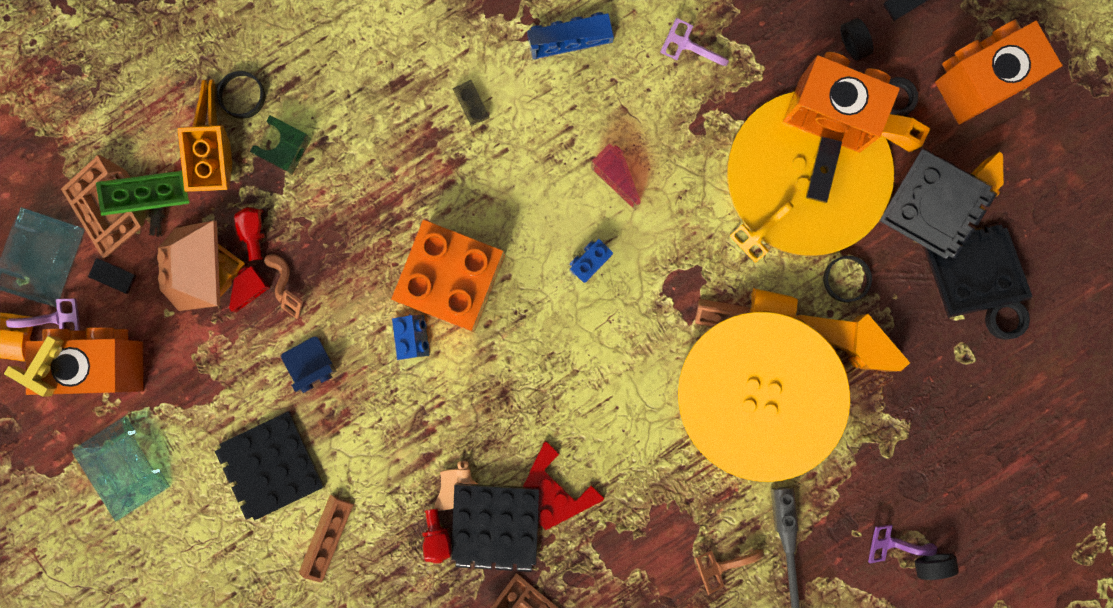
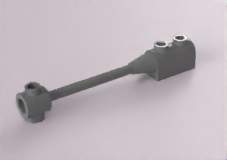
(787, 526)

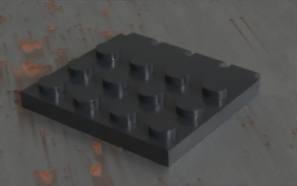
(938, 204)
(982, 275)
(269, 466)
(495, 526)

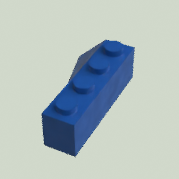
(570, 36)

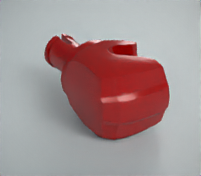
(248, 230)
(436, 539)

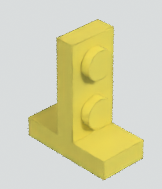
(39, 368)

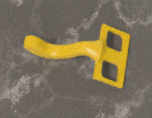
(756, 236)

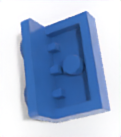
(595, 256)
(410, 337)

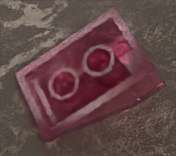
(614, 171)

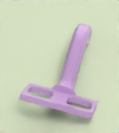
(685, 43)
(57, 317)

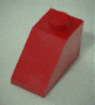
(246, 288)

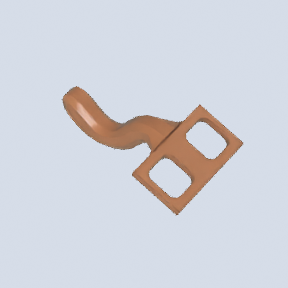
(280, 264)
(718, 568)

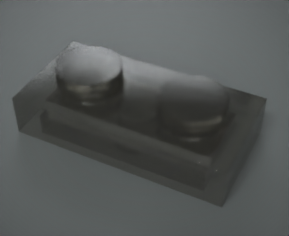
(471, 103)

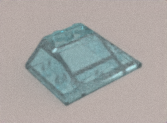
(38, 256)
(119, 469)

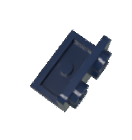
(308, 364)

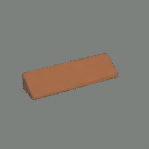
(712, 312)
(325, 539)

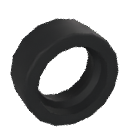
(857, 39)
(912, 92)
(1023, 324)
(936, 566)

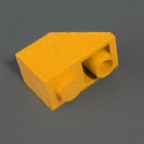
(905, 132)

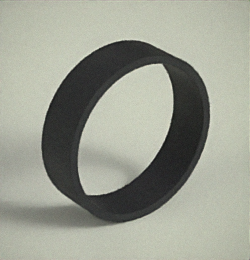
(226, 79)
(868, 276)

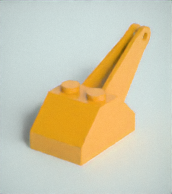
(205, 149)
(862, 340)

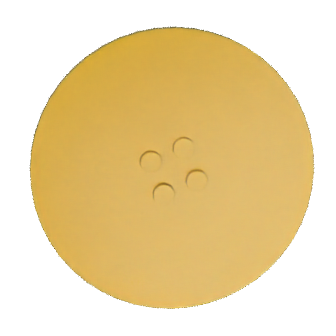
(773, 166)
(764, 396)

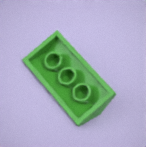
(141, 193)

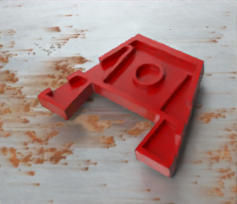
(554, 501)

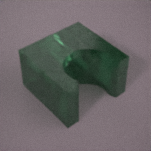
(288, 151)

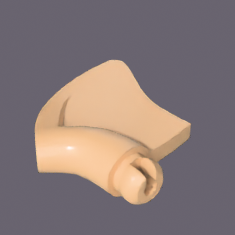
(448, 479)

